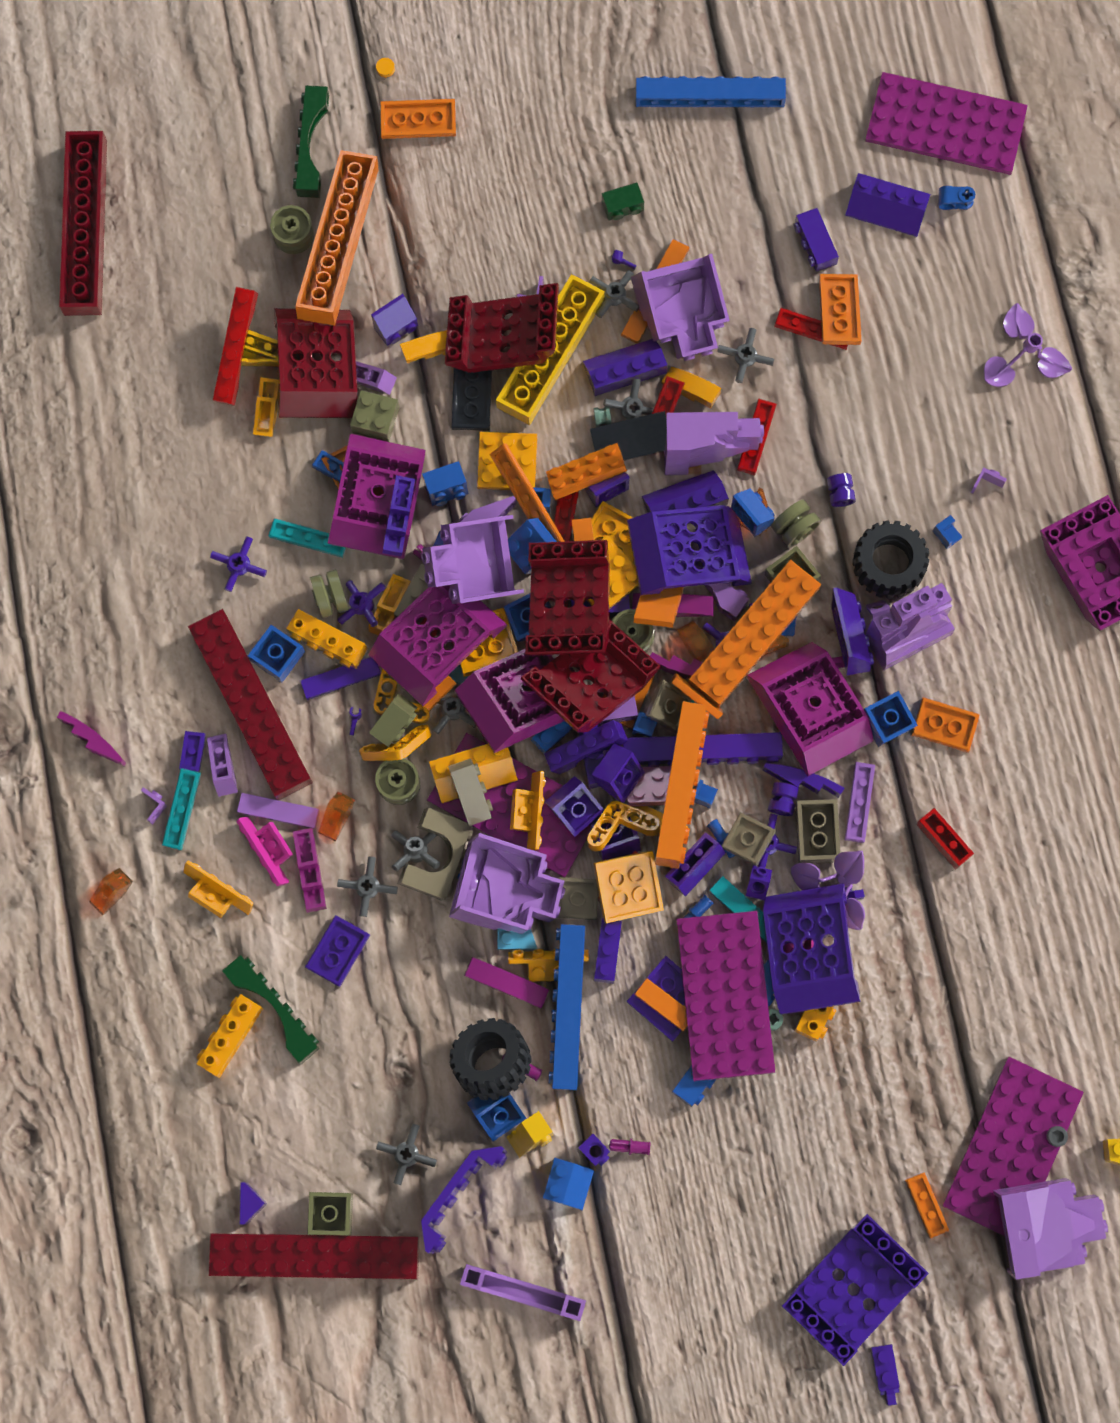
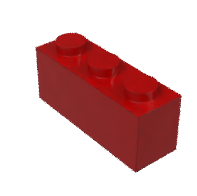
(945, 838)

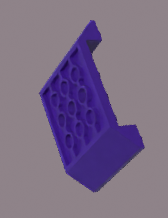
(665, 555)
(817, 975)
(433, 1238)
(877, 1267)

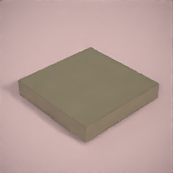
(667, 705)
(748, 839)
(579, 899)

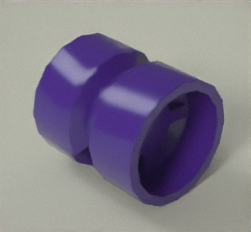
(841, 491)
(783, 799)

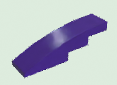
(398, 516)
(798, 776)

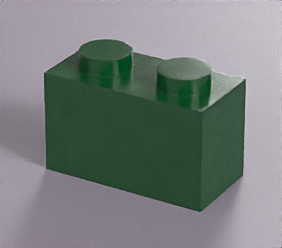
(623, 201)

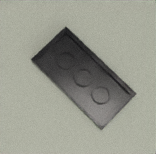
(471, 400)
(634, 436)

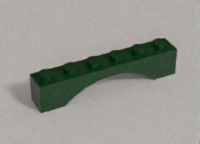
(314, 109)
(244, 977)

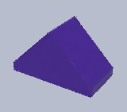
(250, 1203)

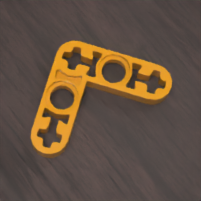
(378, 700)
(396, 751)
(621, 817)

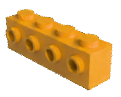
(327, 639)
(813, 1022)
(229, 1036)

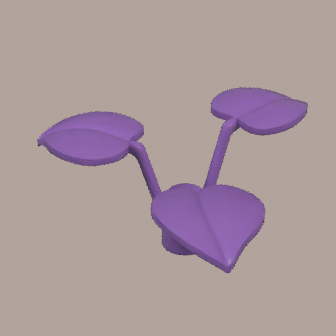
(1020, 323)
(849, 871)

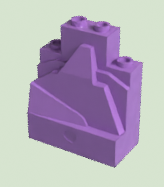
(683, 305)
(707, 438)
(472, 560)
(911, 625)
(505, 886)
(1048, 1226)

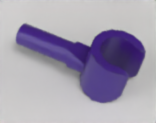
(617, 258)
(354, 720)

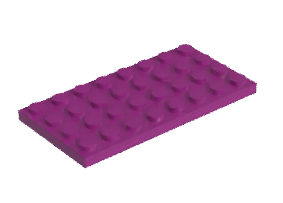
(946, 123)
(556, 841)
(725, 996)
(1011, 1141)

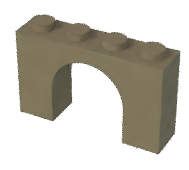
(455, 834)

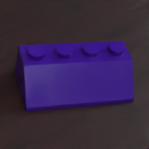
(887, 204)
(621, 366)
(692, 493)
(850, 632)

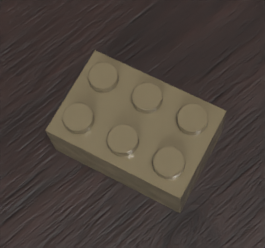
(817, 830)

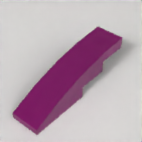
(689, 605)
(677, 665)
(96, 743)
(309, 870)
(506, 982)

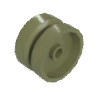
(292, 229)
(796, 523)
(330, 593)
(643, 634)
(409, 781)

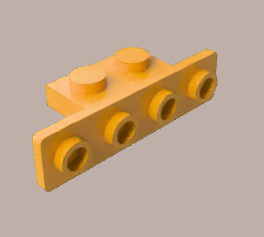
(527, 810)
(213, 893)
(540, 963)

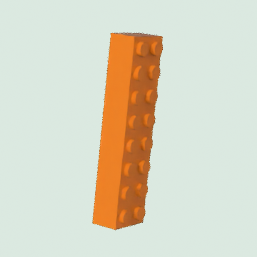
(754, 633)
(680, 787)

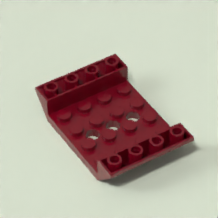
(478, 328)
(312, 386)
(562, 574)
(617, 673)

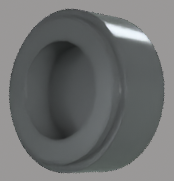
(1057, 1136)

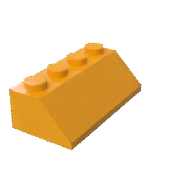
(495, 769)

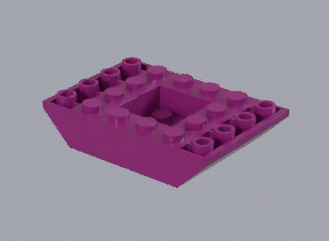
(359, 514)
(1076, 547)
(500, 704)
(813, 733)

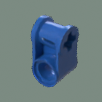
(954, 197)

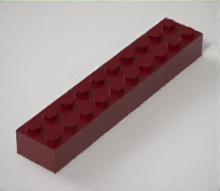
(83, 223)
(250, 704)
(314, 1256)

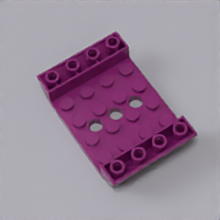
(420, 660)

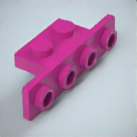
(268, 846)

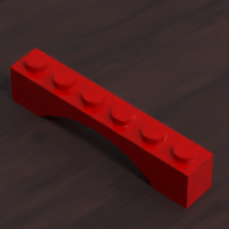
(231, 359)

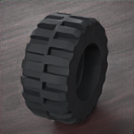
(898, 536)
(501, 1078)

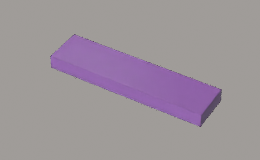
(859, 802)
(278, 810)

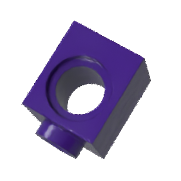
(758, 882)
(594, 1141)

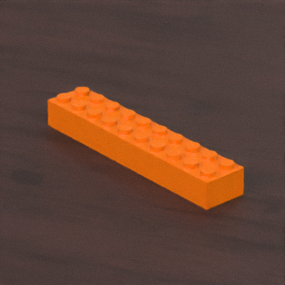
(337, 238)

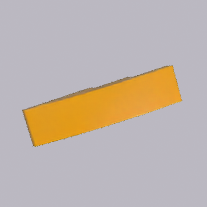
(425, 346)

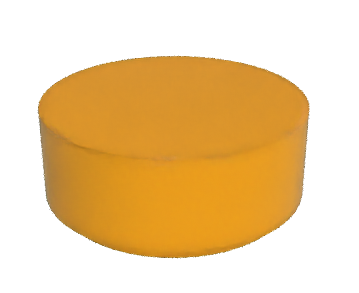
(385, 67)

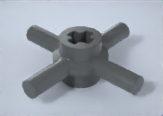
(615, 299)
(745, 362)
(631, 400)
(452, 714)
(414, 850)
(367, 895)
(416, 1157)

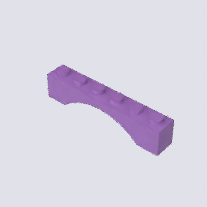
(728, 600)
(523, 1292)

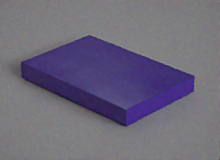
(337, 951)

